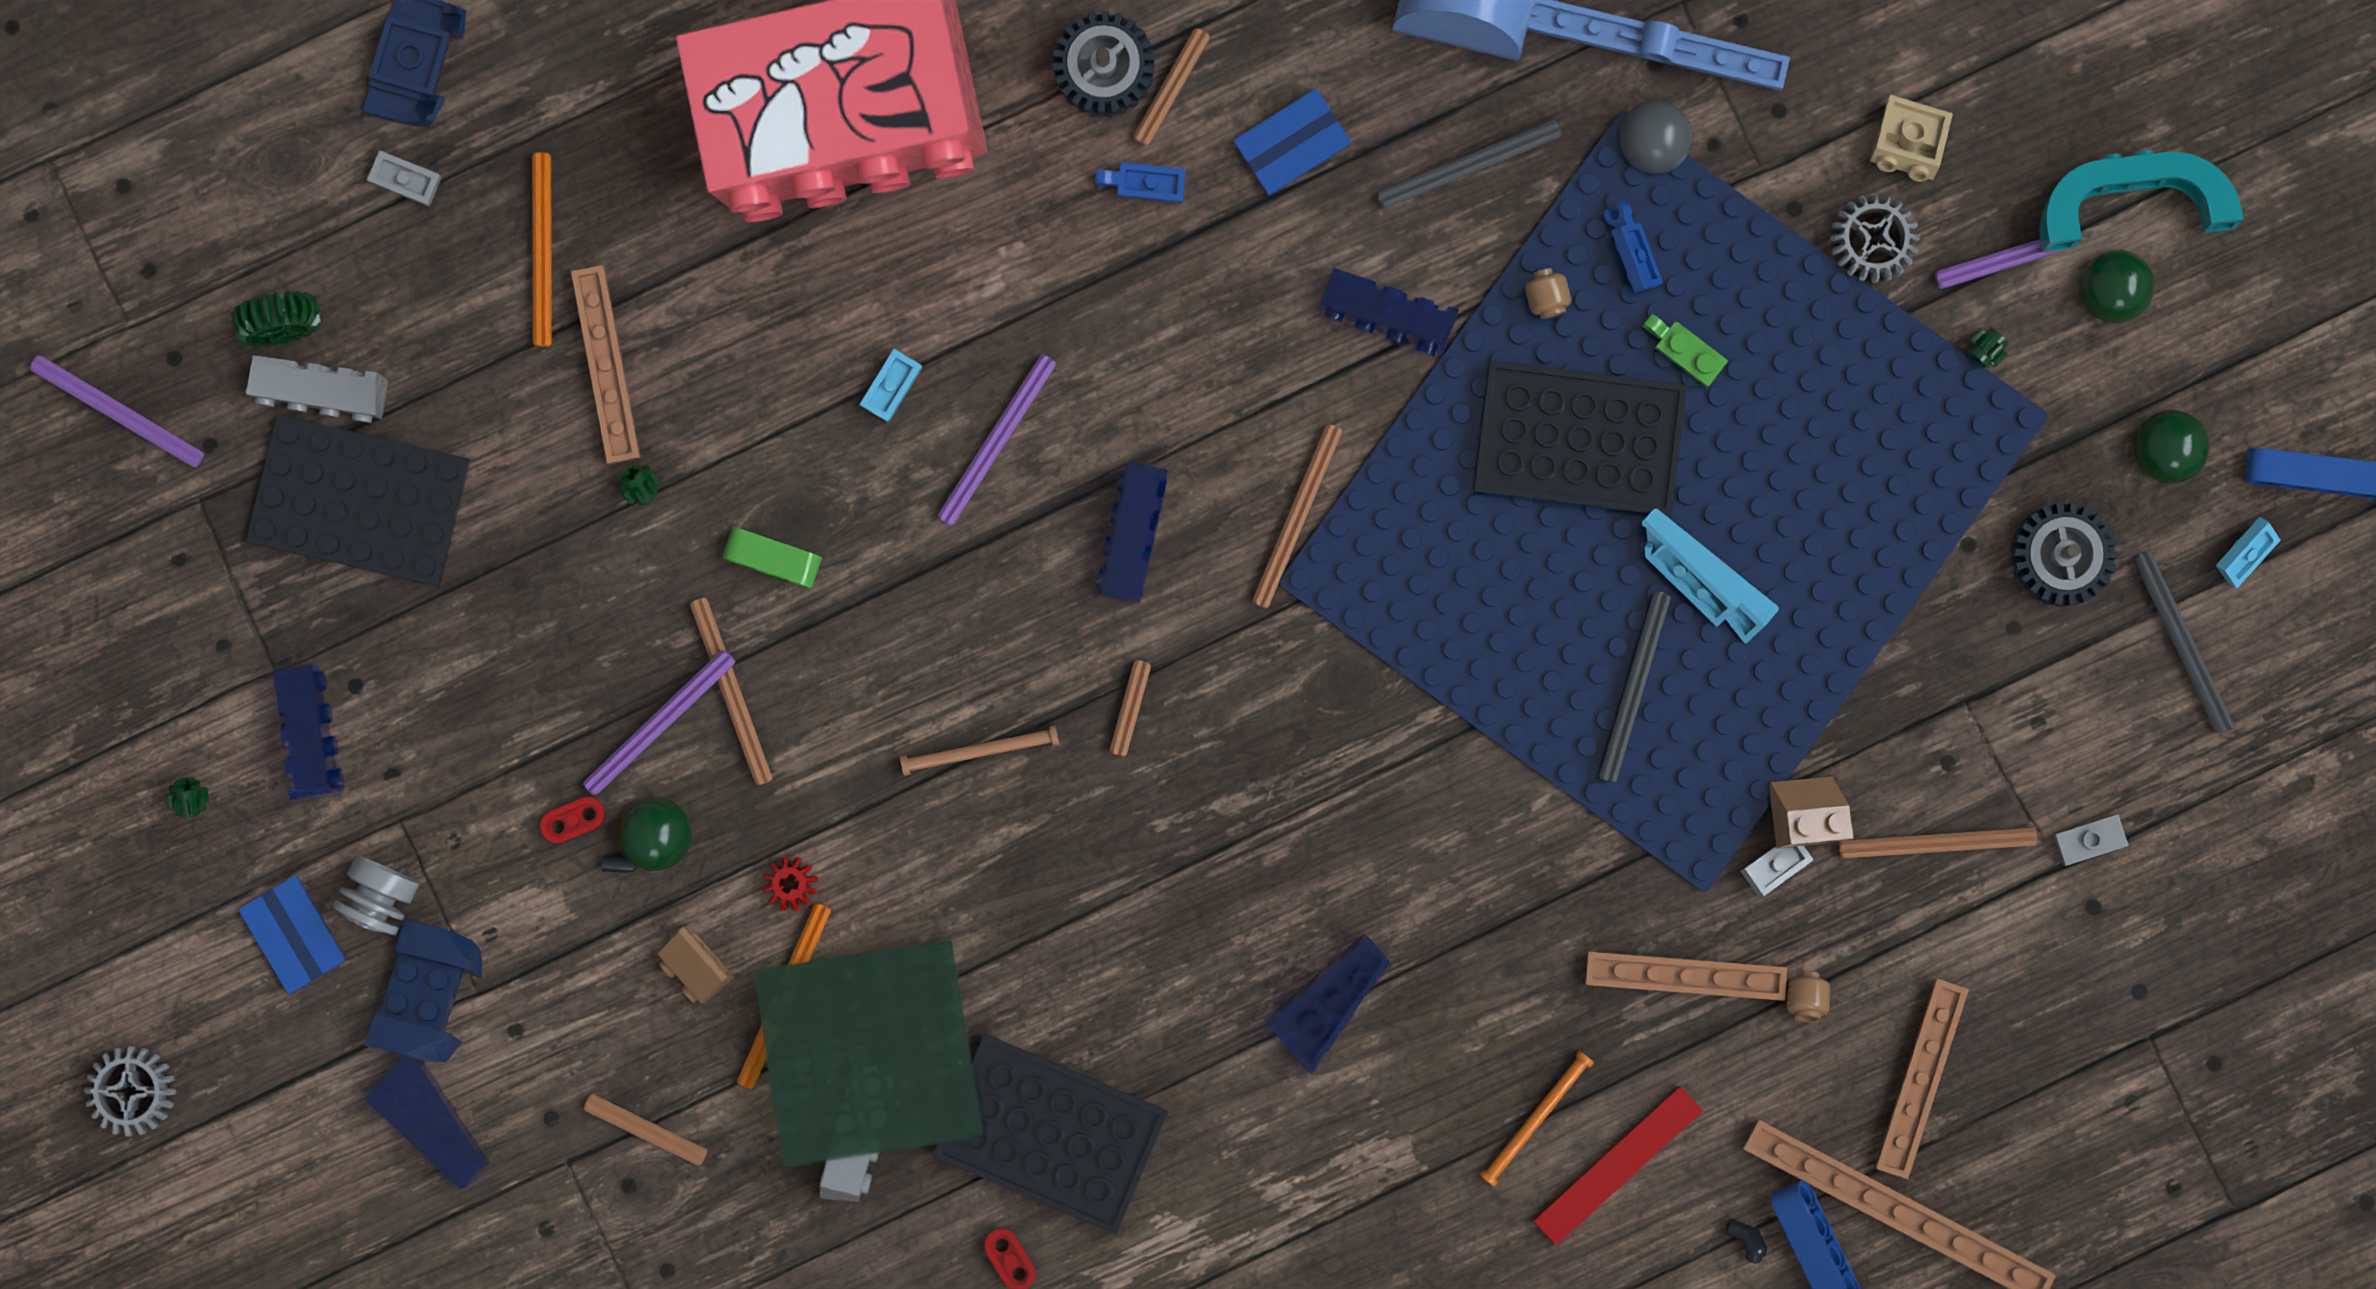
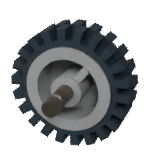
(1103, 64)
(2063, 554)

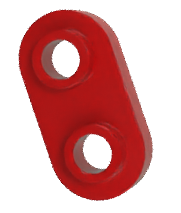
(573, 818)
(1010, 1259)

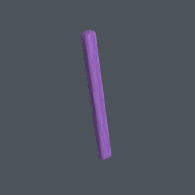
(116, 411)
(996, 439)
(659, 722)

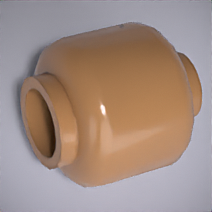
(1548, 294)
(1808, 997)

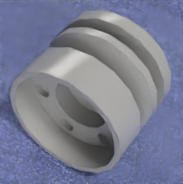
(375, 895)

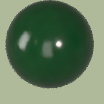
(2117, 286)
(2172, 446)
(654, 834)

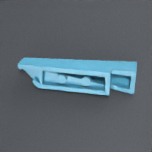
(1705, 578)

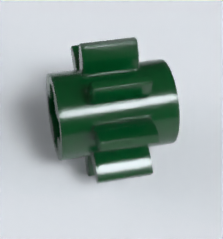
(1987, 347)
(638, 484)
(187, 797)

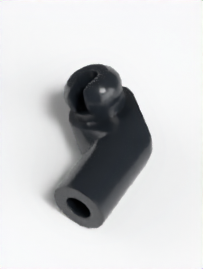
(617, 864)
(1752, 1239)

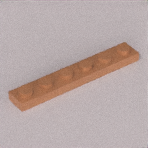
(605, 365)
(1686, 976)
(1921, 1078)

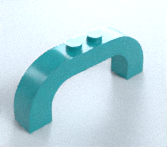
(2193, 175)

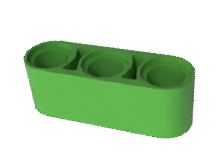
(772, 557)

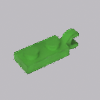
(1686, 350)

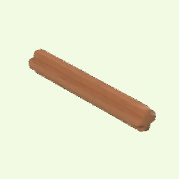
(1171, 87)
(645, 1129)

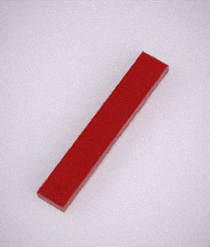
(1618, 1165)

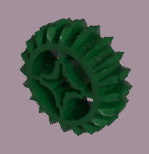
(276, 318)

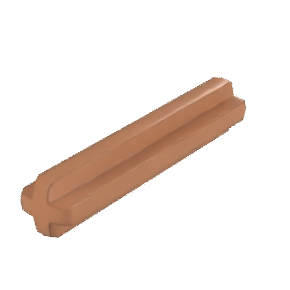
(1130, 708)

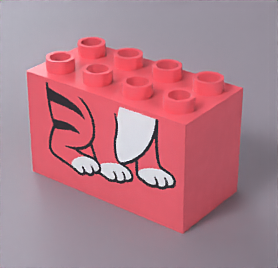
(831, 101)

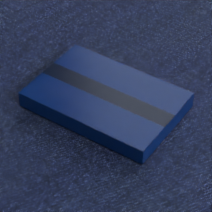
(1292, 142)
(292, 934)

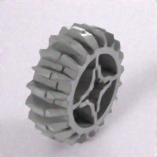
(1887, 246)
(129, 1106)

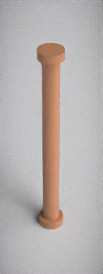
(979, 750)

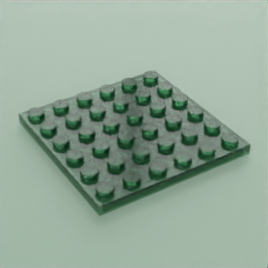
(867, 1054)

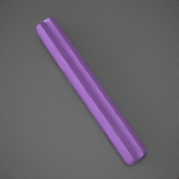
(1990, 264)

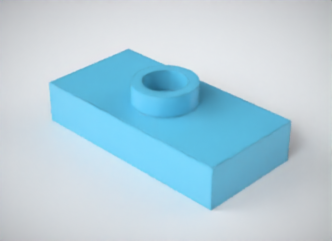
(891, 385)
(2248, 552)

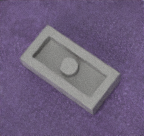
(404, 178)
(2090, 840)
(1775, 868)

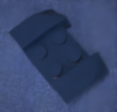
(411, 61)
(423, 992)

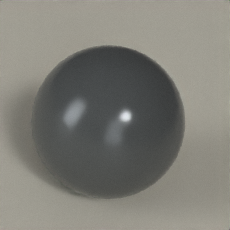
(1655, 136)

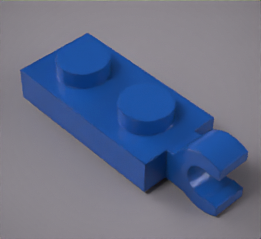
(1145, 182)
(1633, 248)

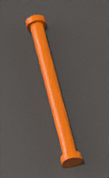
(1536, 1118)

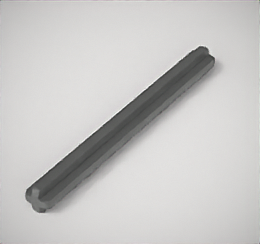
(1469, 164)
(2183, 642)
(1634, 686)

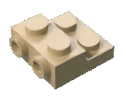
(1911, 138)

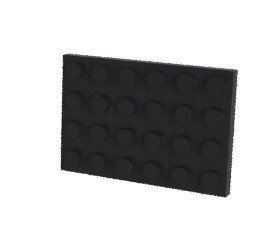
(1580, 438)
(358, 500)
(1056, 1135)

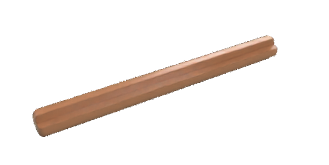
(1297, 516)
(732, 694)
(1937, 843)

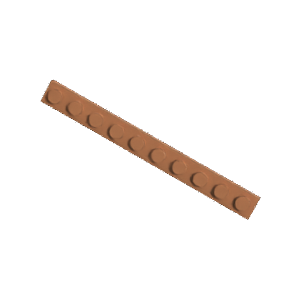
(1895, 1209)

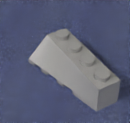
(317, 388)
(846, 1178)

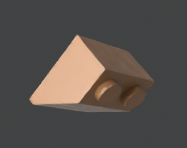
(1809, 812)
(694, 965)

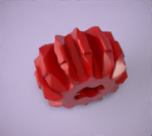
(785, 873)

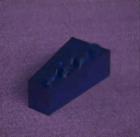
(1388, 312)

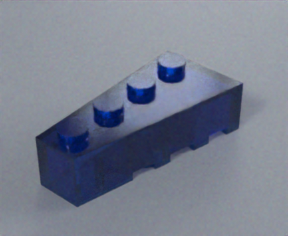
(1134, 532)
(307, 734)
(1327, 1002)
(428, 1120)

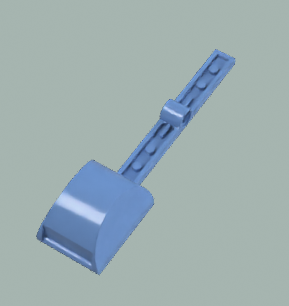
(1501, 28)

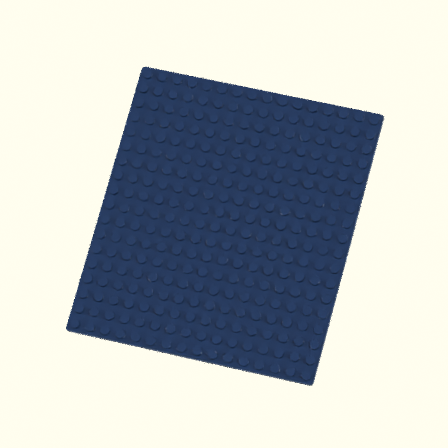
(1814, 465)

